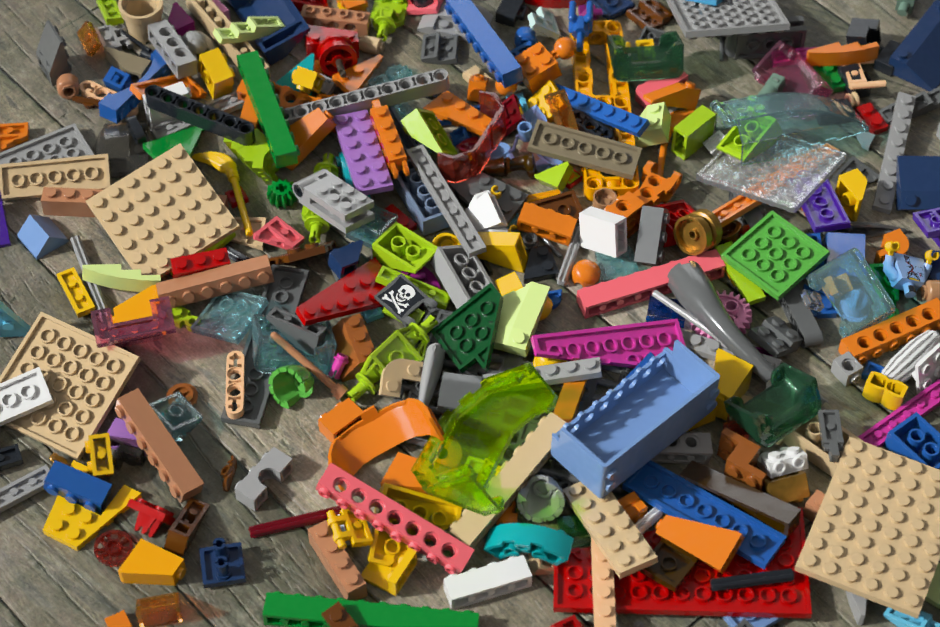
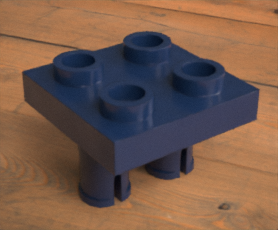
(222, 564)

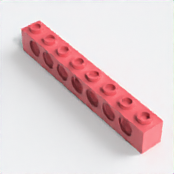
(390, 509)

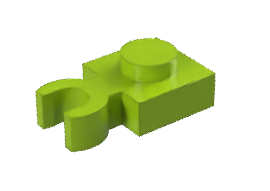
(183, 317)

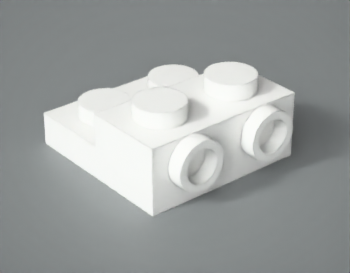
(783, 461)

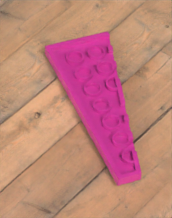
(614, 345)

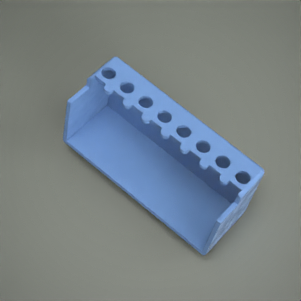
(637, 420)

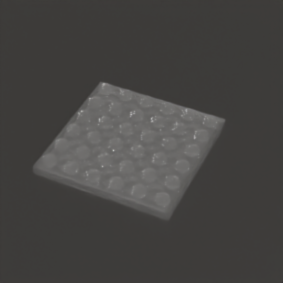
(779, 182)

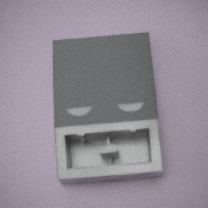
(52, 54)

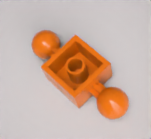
(540, 65)

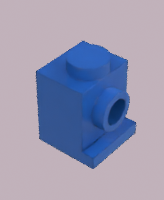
(115, 76)

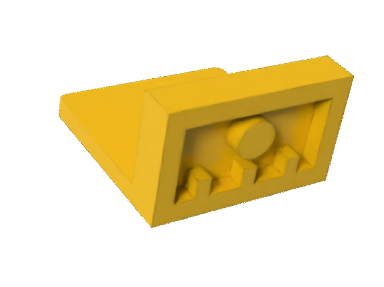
(394, 576)

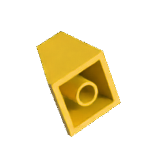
(733, 381)

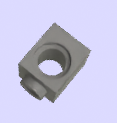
(847, 369)

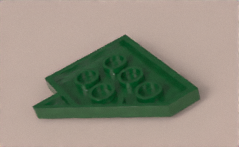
(471, 330)

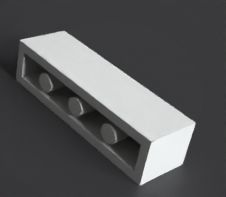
(487, 582)

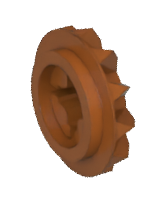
(186, 390)

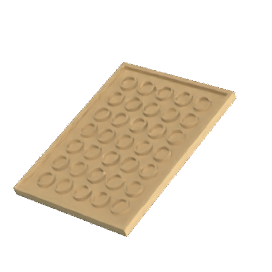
(877, 528)

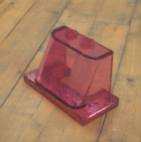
(136, 330)

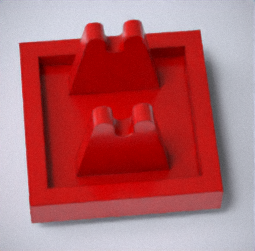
(150, 516)

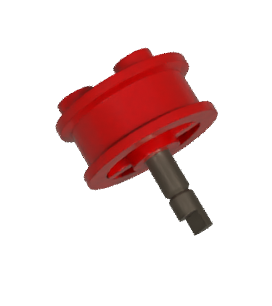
(336, 55)

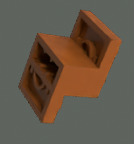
(741, 459)

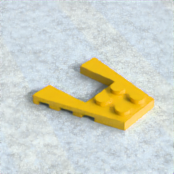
(78, 526)

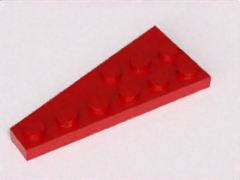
(345, 297)

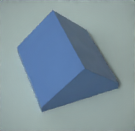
(41, 235)

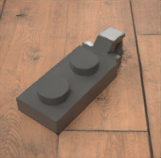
(831, 433)

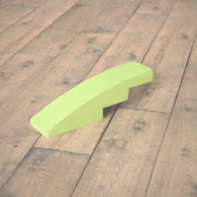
(254, 28)
(114, 277)

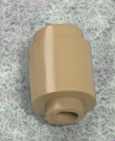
(371, 44)

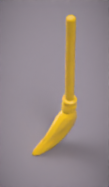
(228, 166)

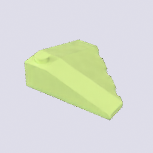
(520, 318)

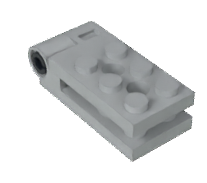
(334, 200)

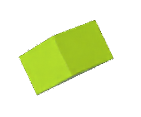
(556, 176)

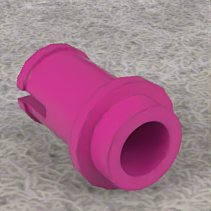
(338, 364)

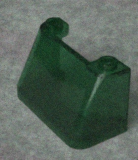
(647, 62)
(779, 408)

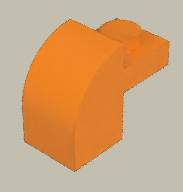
(895, 236)

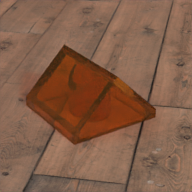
(159, 610)

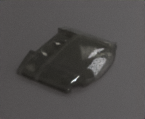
(123, 152)

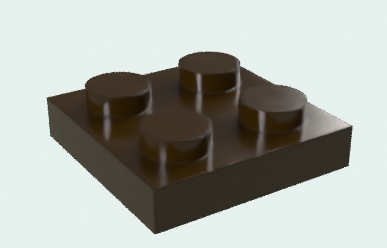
(672, 566)

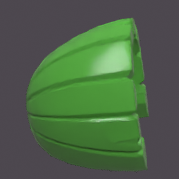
(290, 384)

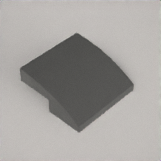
(440, 49)
(454, 387)

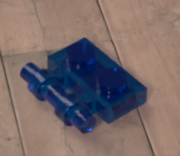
(659, 310)

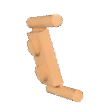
(862, 83)

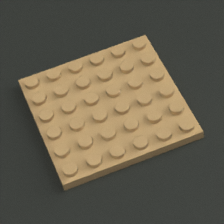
(162, 213)
(80, 380)

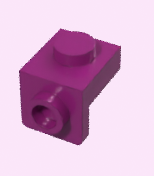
(597, 12)

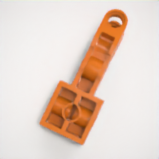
(651, 193)

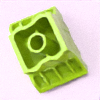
(256, 157)

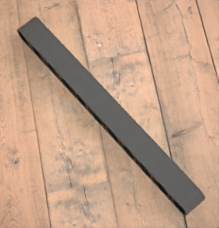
(798, 315)

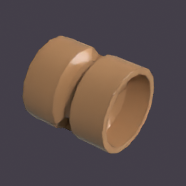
(603, 198)

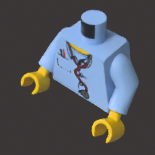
(905, 271)

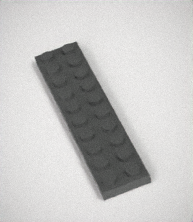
(285, 294)

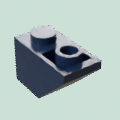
(345, 259)

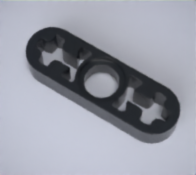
(586, 120)

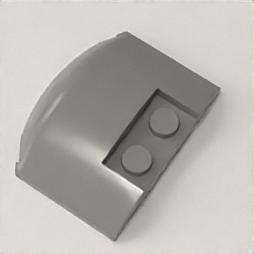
(444, 24)

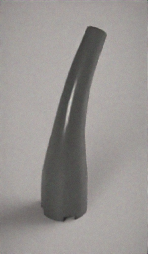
(701, 300)

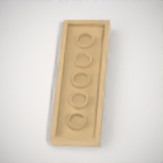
(29, 178)
(611, 530)

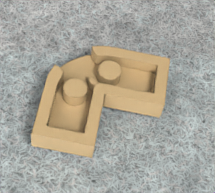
(396, 372)

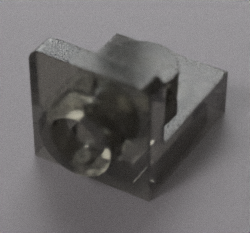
(128, 454)

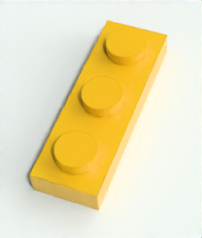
(76, 292)

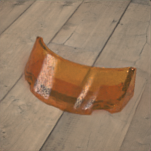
(561, 109)

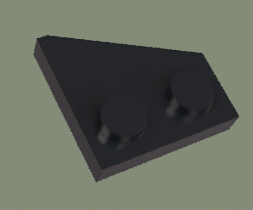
(540, 265)

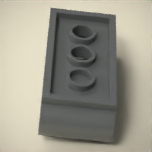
(758, 45)

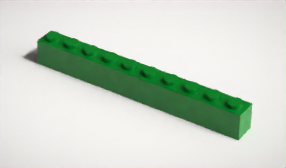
(306, 611)

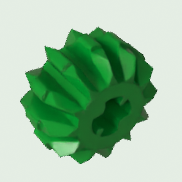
(281, 193)

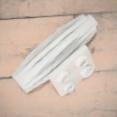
(918, 360)

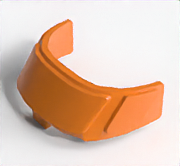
(380, 432)

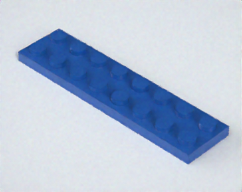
(687, 501)

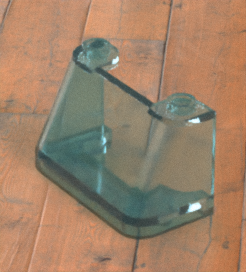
(853, 292)
(271, 356)

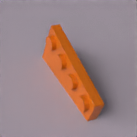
(196, 91)
(460, 113)

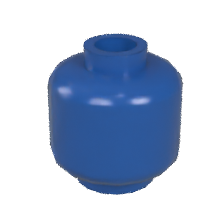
(524, 35)

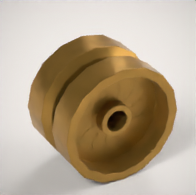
(697, 232)

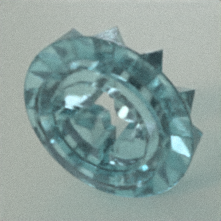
(390, 73)

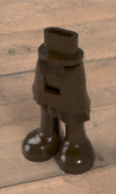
(502, 166)

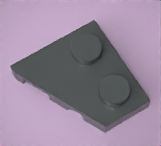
(854, 163)

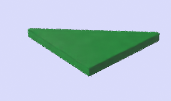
(188, 138)

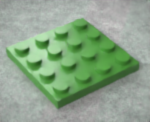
(775, 255)

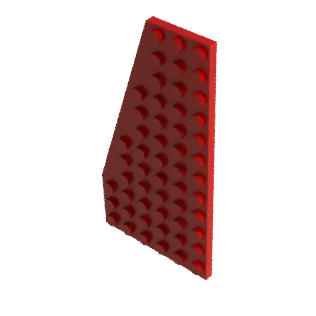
(694, 597)

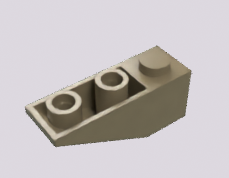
(128, 63)

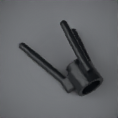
(145, 52)

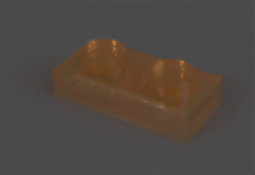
(89, 38)

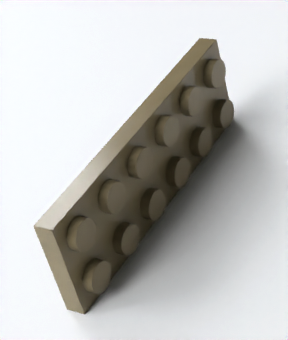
(584, 149)

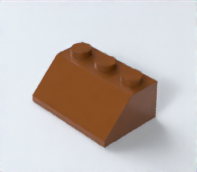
(354, 342)

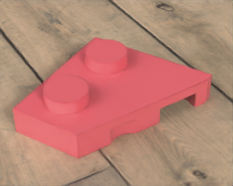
(279, 234)

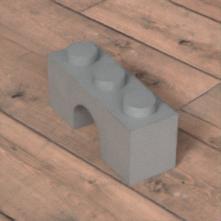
(272, 466)

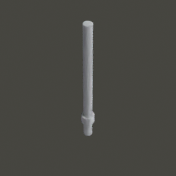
(684, 313)

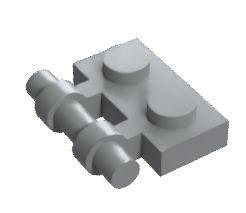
(108, 37)

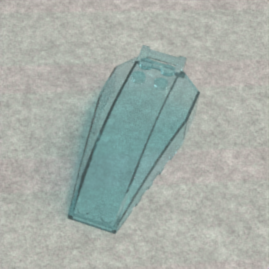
(785, 122)

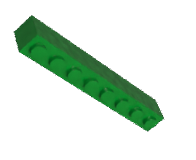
(267, 109)

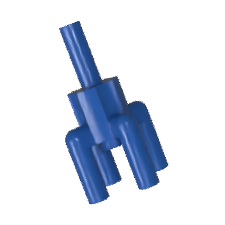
(580, 26)

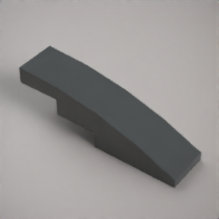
(924, 103)

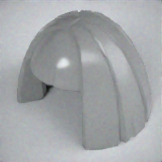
(198, 42)
(541, 499)

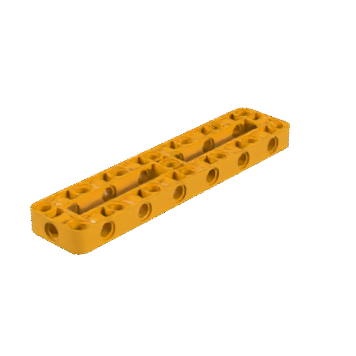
(618, 97)

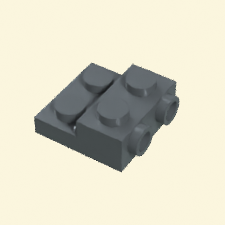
(776, 337)

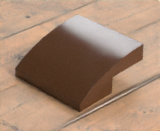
(649, 14)

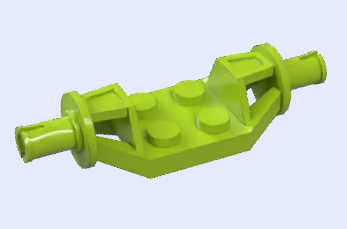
(388, 16)
(313, 222)
(397, 346)

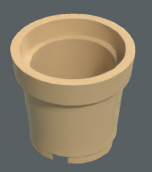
(139, 15)

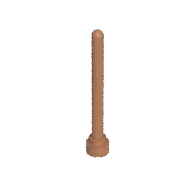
(336, 389)

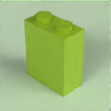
(692, 132)

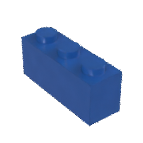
(77, 487)

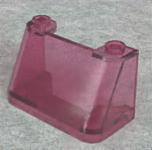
(794, 67)

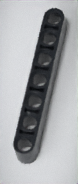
(200, 115)

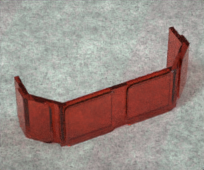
(471, 163)

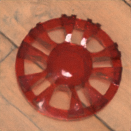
(113, 547)

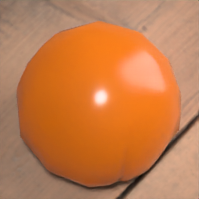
(585, 273)

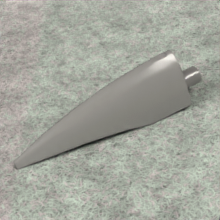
(431, 372)

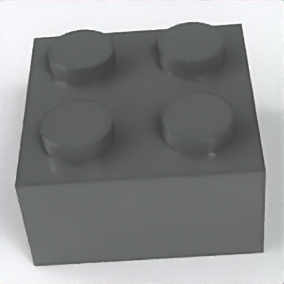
(651, 33)

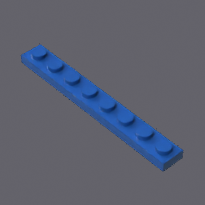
(606, 113)

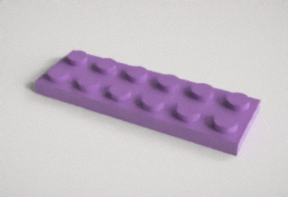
(362, 153)

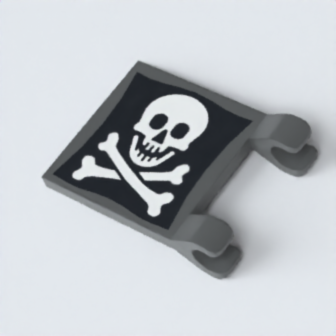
(403, 298)

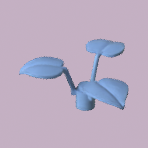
(525, 132)

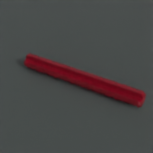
(291, 522)

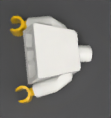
(486, 213)

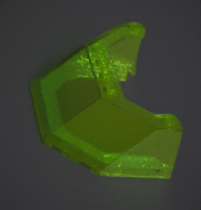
(478, 437)

